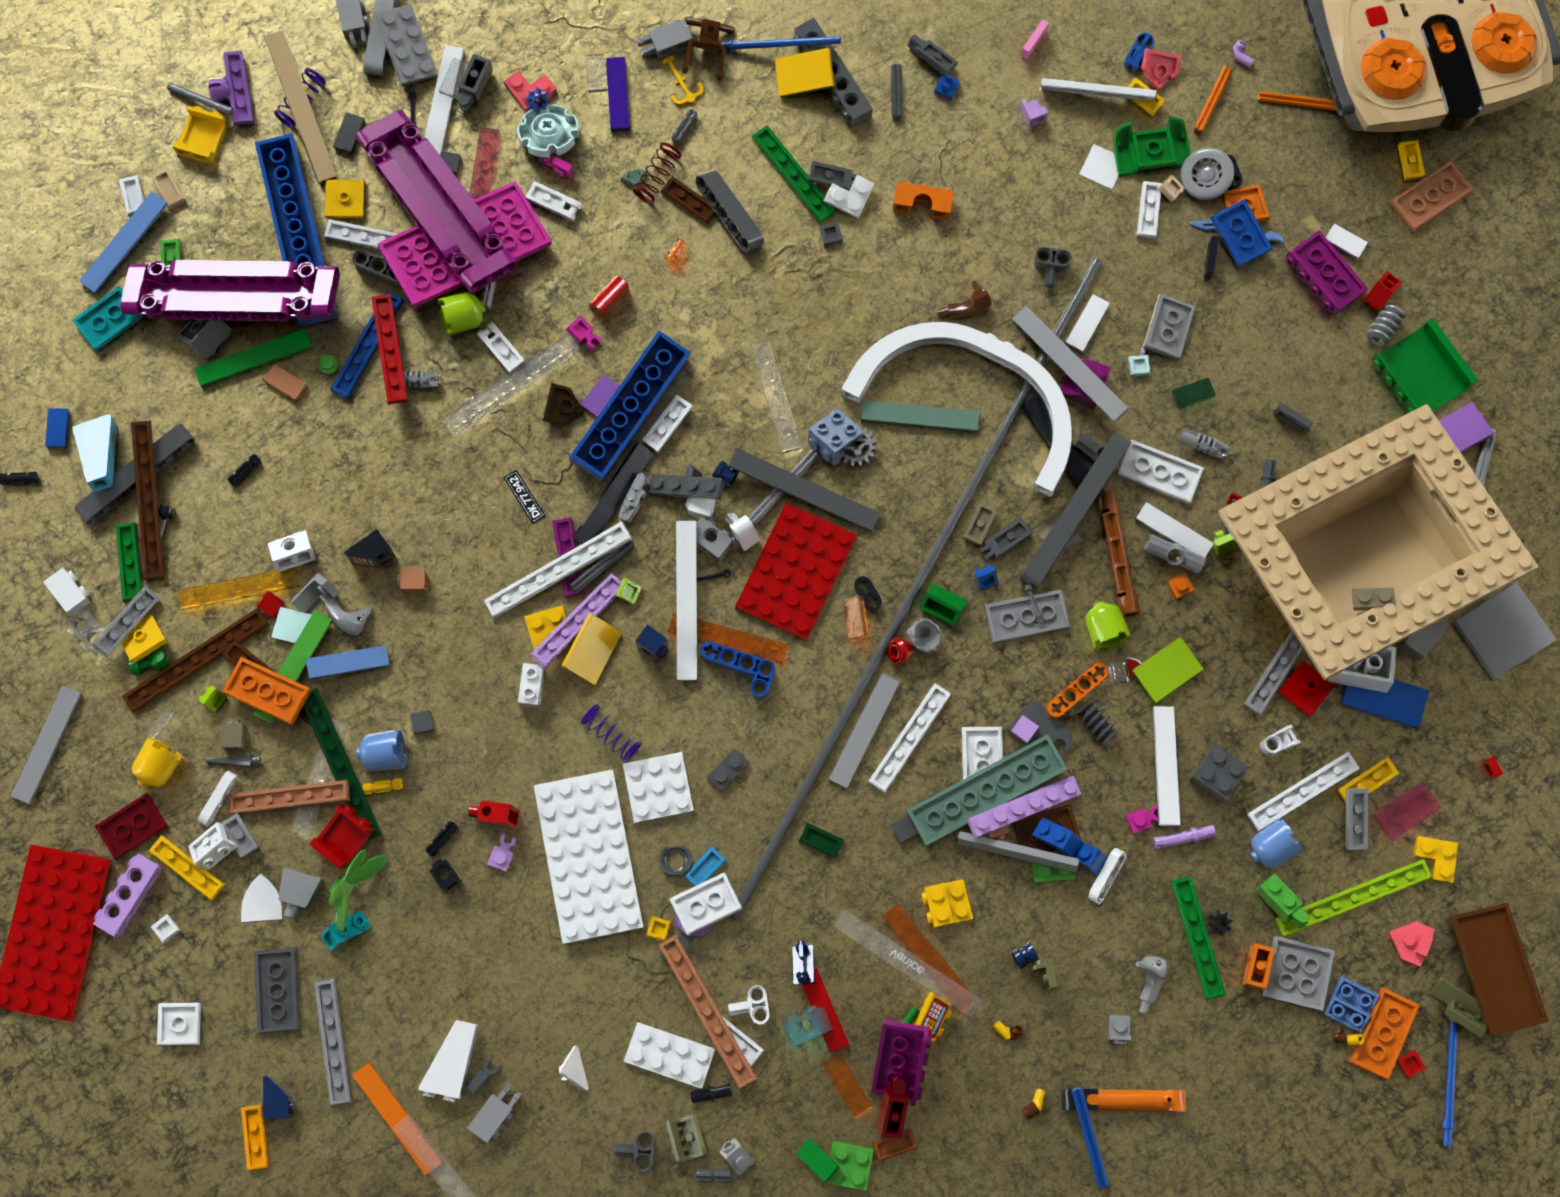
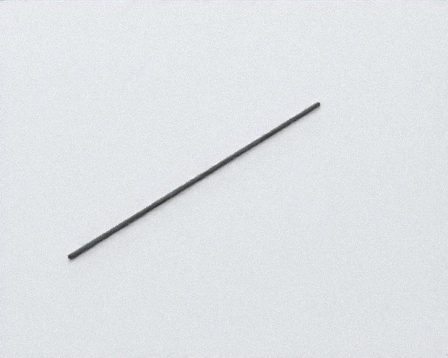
(908, 601)

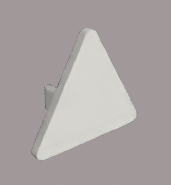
(573, 1069)

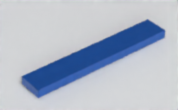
(361, 355)

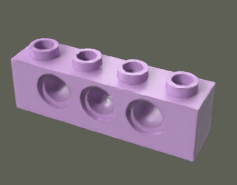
(128, 907)

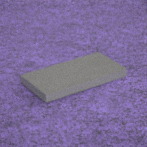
(1017, 617)

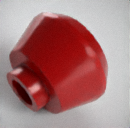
(899, 651)

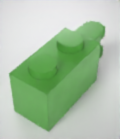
(1283, 901)

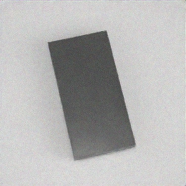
(276, 990)

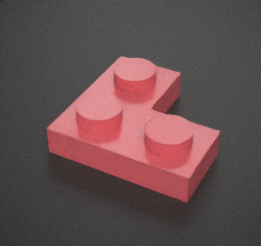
(519, 87)

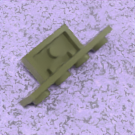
(1460, 1007)

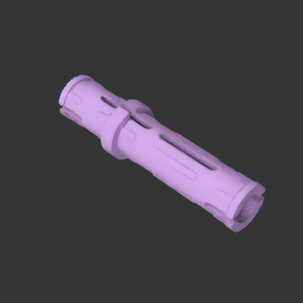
(1192, 835)

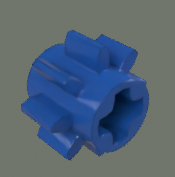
(537, 94)

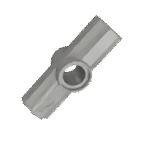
(1186, 559)

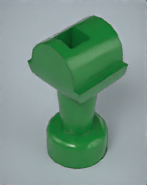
(156, 659)

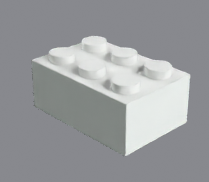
(1372, 673)

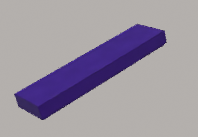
(617, 94)

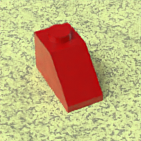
(1383, 291)

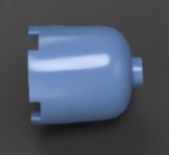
(382, 751)
(1274, 845)

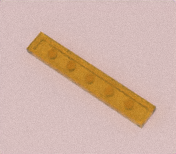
(237, 588)

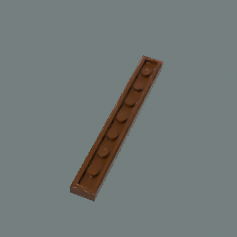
(147, 500)
(194, 660)

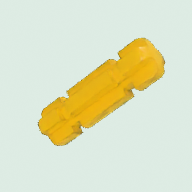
(382, 786)

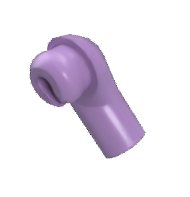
(1239, 54)

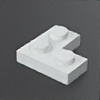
(852, 200)

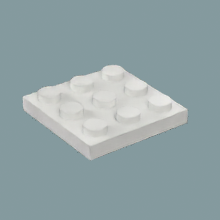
(658, 787)

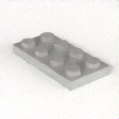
(406, 44)

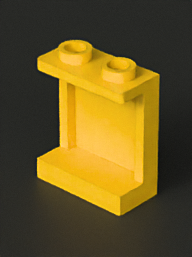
(201, 135)

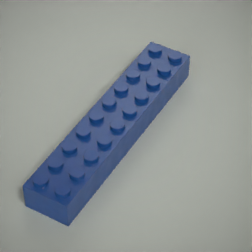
(290, 205)

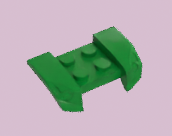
(1150, 148)

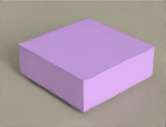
(1024, 729)

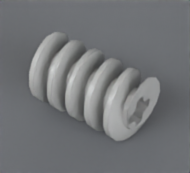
(1385, 324)

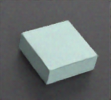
(1139, 365)

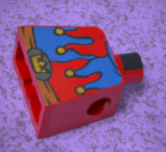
(495, 814)

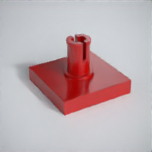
(1306, 689)

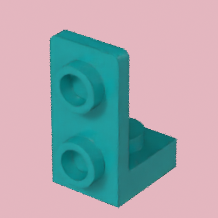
(355, 925)

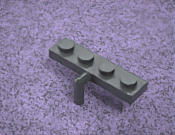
(690, 485)

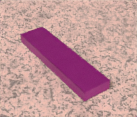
(563, 534)

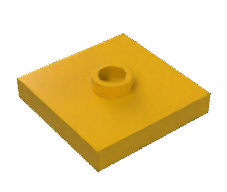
(345, 199)
(143, 639)

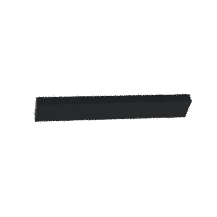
(1039, 414)
(613, 494)

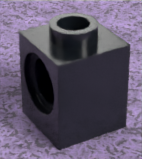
(448, 883)

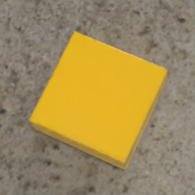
(658, 928)

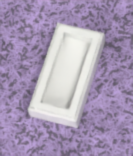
(132, 193)
(1346, 241)

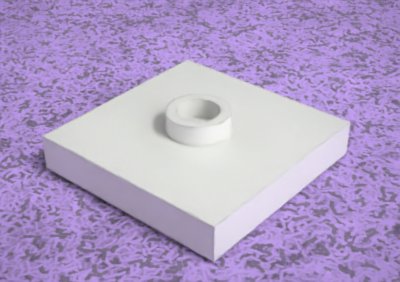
(179, 1024)

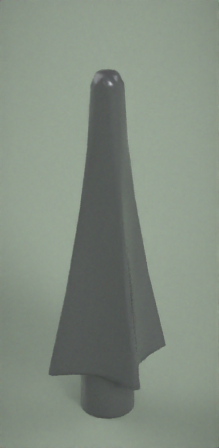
(243, 760)

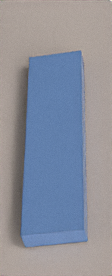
(347, 662)

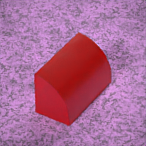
(609, 296)

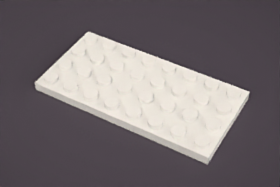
(588, 857)

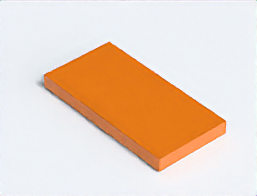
(266, 691)
(1385, 1034)

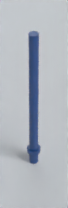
(730, 45)

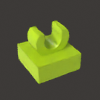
(1223, 543)
(212, 698)

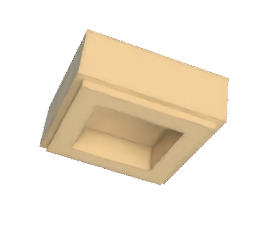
(1171, 188)

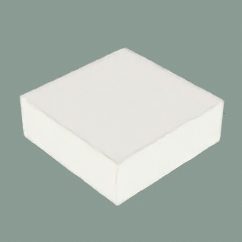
(165, 928)

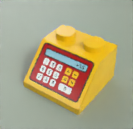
(933, 1014)

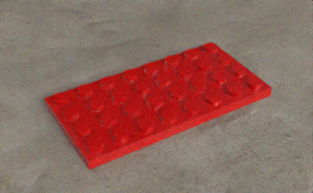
(52, 932)

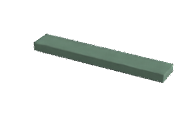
(920, 416)

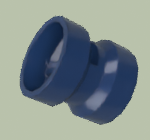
(726, 473)
(1025, 955)

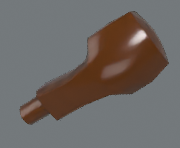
(978, 303)

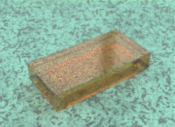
(855, 617)

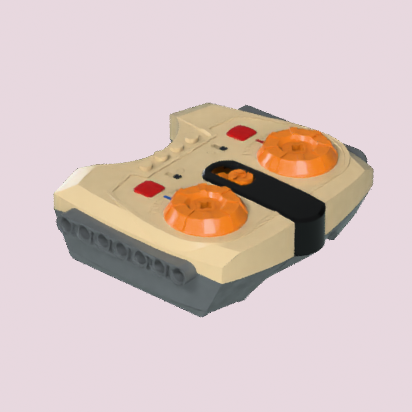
(1431, 59)

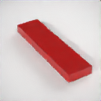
(818, 996)

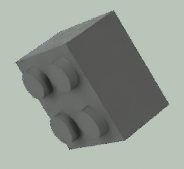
(1219, 773)

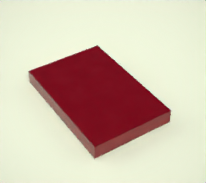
(131, 826)

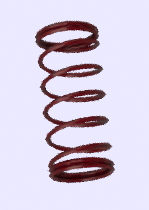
(667, 152)

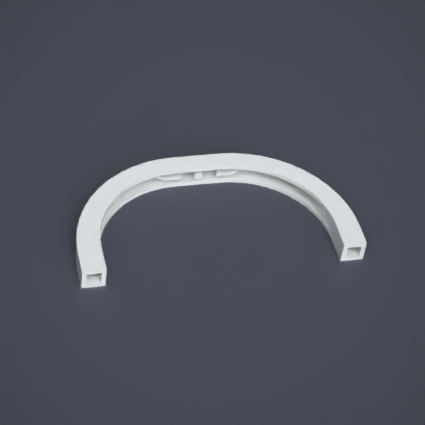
(991, 348)

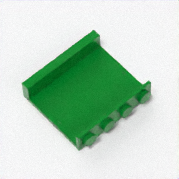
(1425, 368)

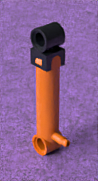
(1128, 1100)

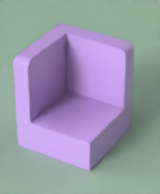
(1033, 112)

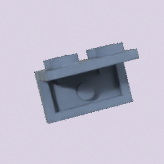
(833, 435)

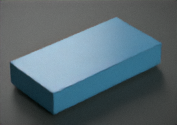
(705, 867)

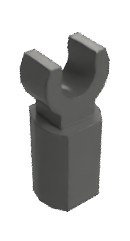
(481, 1077)

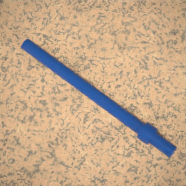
(1448, 1124)

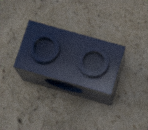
(652, 643)

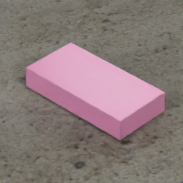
(1034, 39)

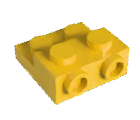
(947, 904)

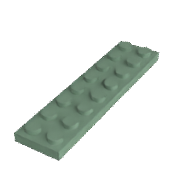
(987, 789)

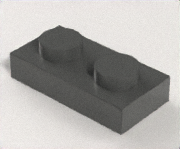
(727, 770)

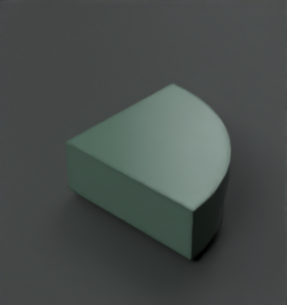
(633, 177)

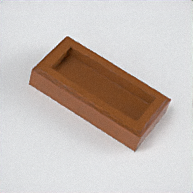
(889, 1147)

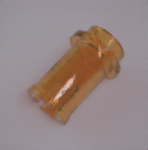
(673, 255)

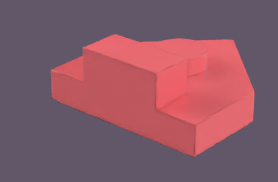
(1160, 67)
(1412, 942)

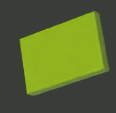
(1167, 669)

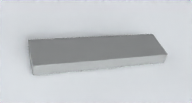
(125, 621)

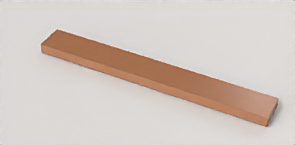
(707, 1012)

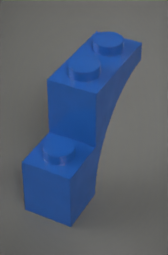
(1071, 845)

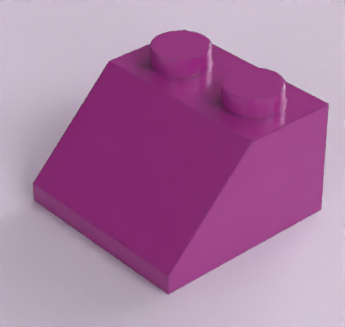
(1073, 392)

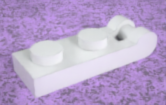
(553, 201)
(501, 347)

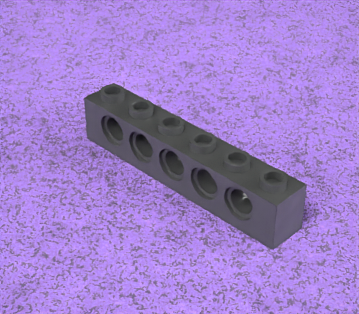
(862, 109)

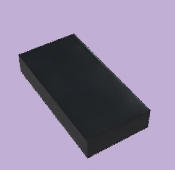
(1210, 257)

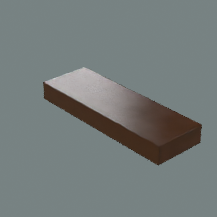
(688, 200)

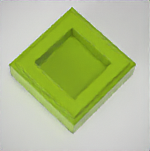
(628, 591)

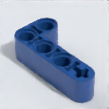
(736, 665)

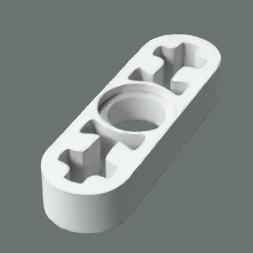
(217, 798)
(1107, 875)

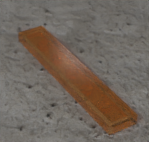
(736, 639)
(917, 942)

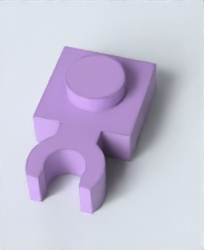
(501, 856)

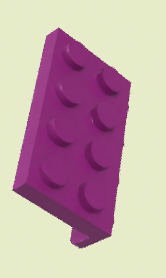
(1326, 272)
(902, 1053)

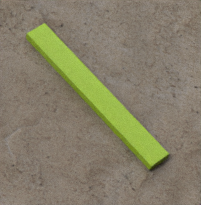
(1359, 895)

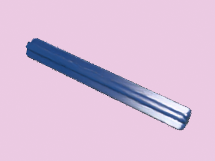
(1090, 1137)

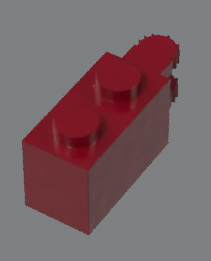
(893, 1109)

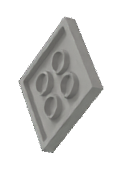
(1299, 973)

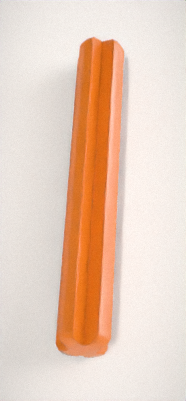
(1213, 99)

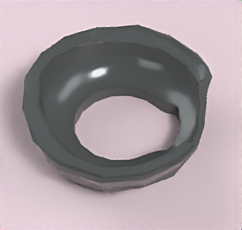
(663, 860)

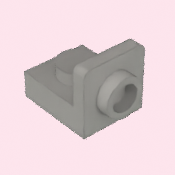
(1119, 1029)

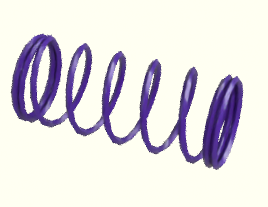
(319, 80)
(591, 714)

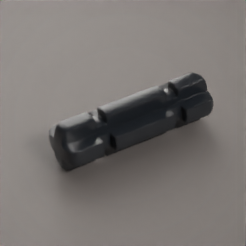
(244, 469)
(18, 478)
(441, 838)

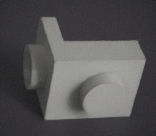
(736, 1156)

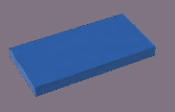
(1401, 704)

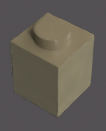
(233, 736)

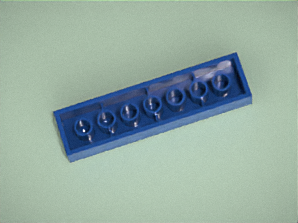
(629, 406)

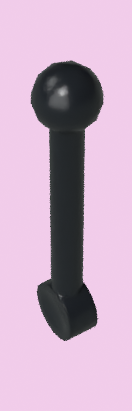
(412, 95)
(726, 573)

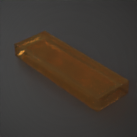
(846, 1084)

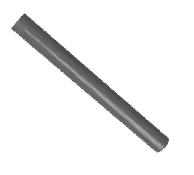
(201, 99)

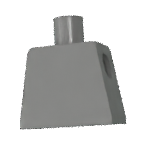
(298, 891)

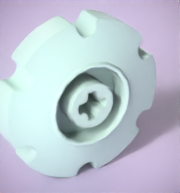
(548, 131)

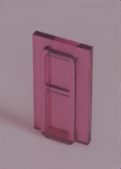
(1407, 811)

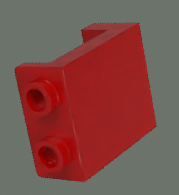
(343, 837)

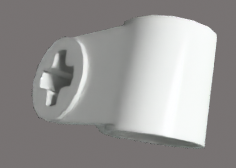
(1282, 740)

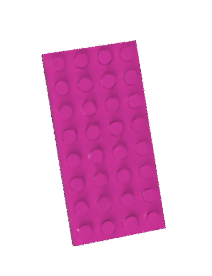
(427, 276)

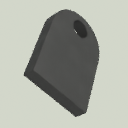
(1053, 727)

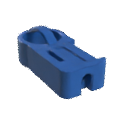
(1136, 53)

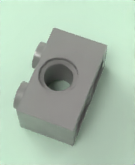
(717, 548)

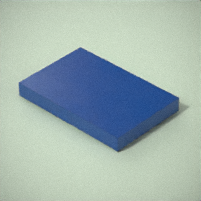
(1241, 233)

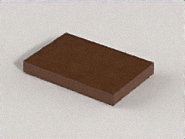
(1025, 827)

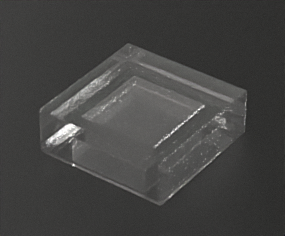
(1117, 672)

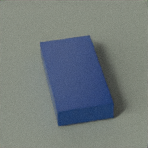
(57, 428)

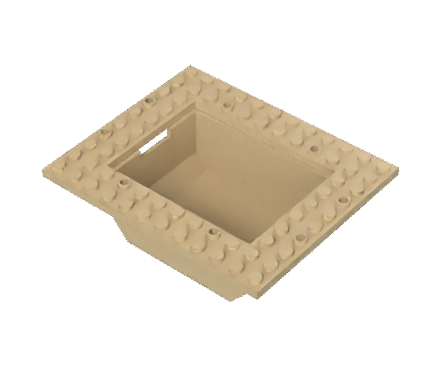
(1377, 528)

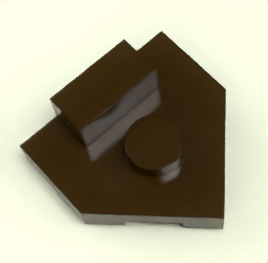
(561, 405)

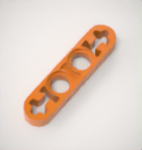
(1077, 691)

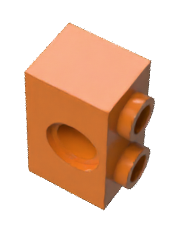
(1258, 966)

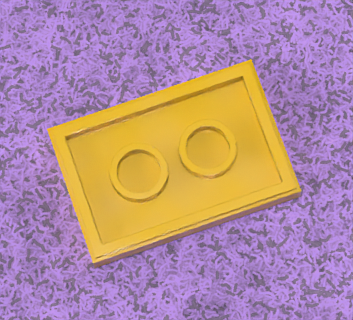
(804, 72)
(591, 649)

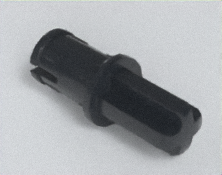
(710, 1093)

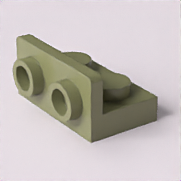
(1049, 976)

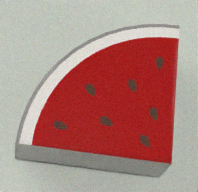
(1132, 663)

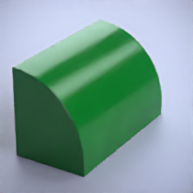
(943, 604)

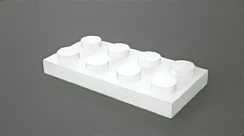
(669, 1055)

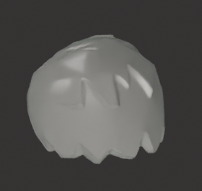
(925, 635)

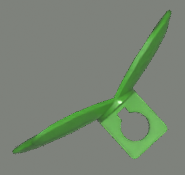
(357, 872)

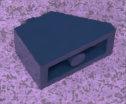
(276, 1101)

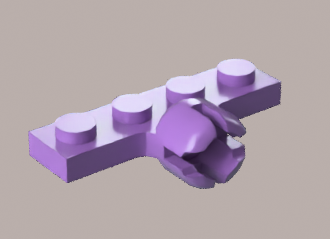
(233, 88)

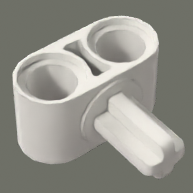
(742, 531)
(751, 1006)

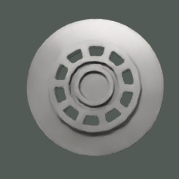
(1207, 174)

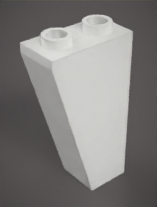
(451, 1063)

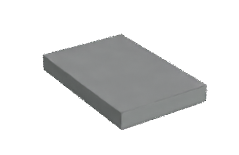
(1169, 326)

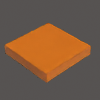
(1254, 199)

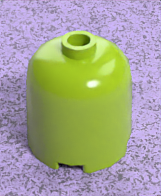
(460, 312)
(1106, 626)

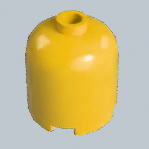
(155, 764)

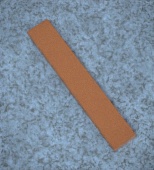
(289, 797)

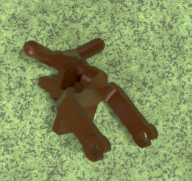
(707, 40)

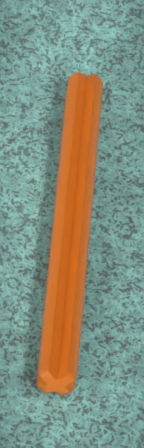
(1297, 100)

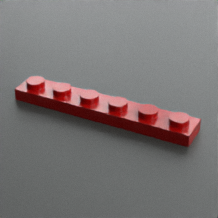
(389, 349)

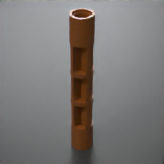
(1115, 540)

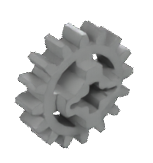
(863, 444)

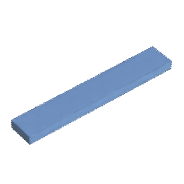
(123, 242)

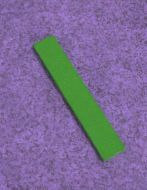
(302, 650)

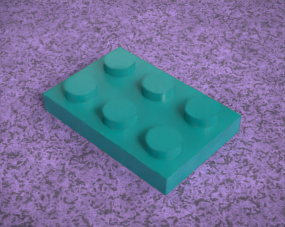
(104, 320)

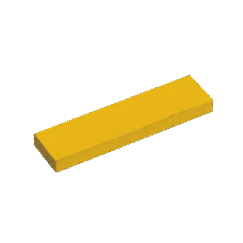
(185, 867)

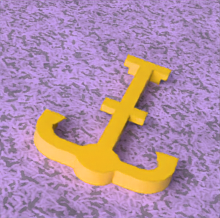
(690, 97)

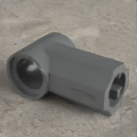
(1089, 447)

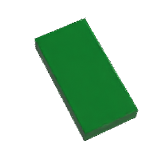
(817, 1159)

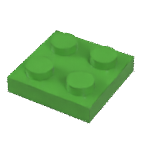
(853, 1163)

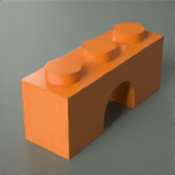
(908, 194)

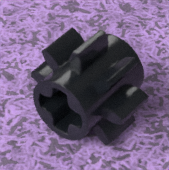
(1213, 923)

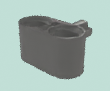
(1052, 265)
(637, 1151)

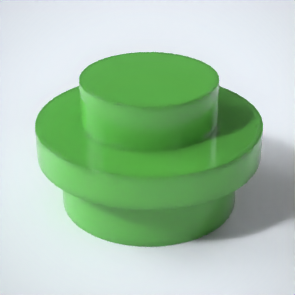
(328, 364)

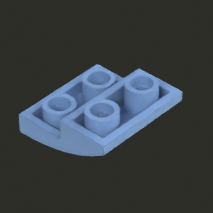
(1351, 1004)

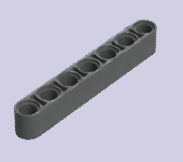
(124, 482)

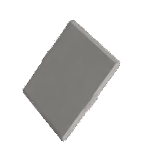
(1504, 631)

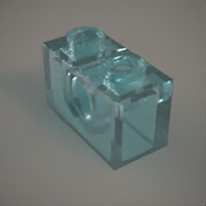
(819, 1025)

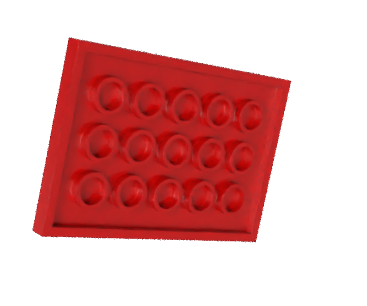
(796, 571)

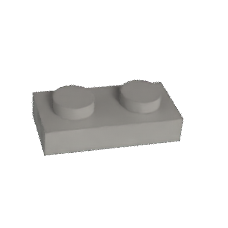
(239, 834)

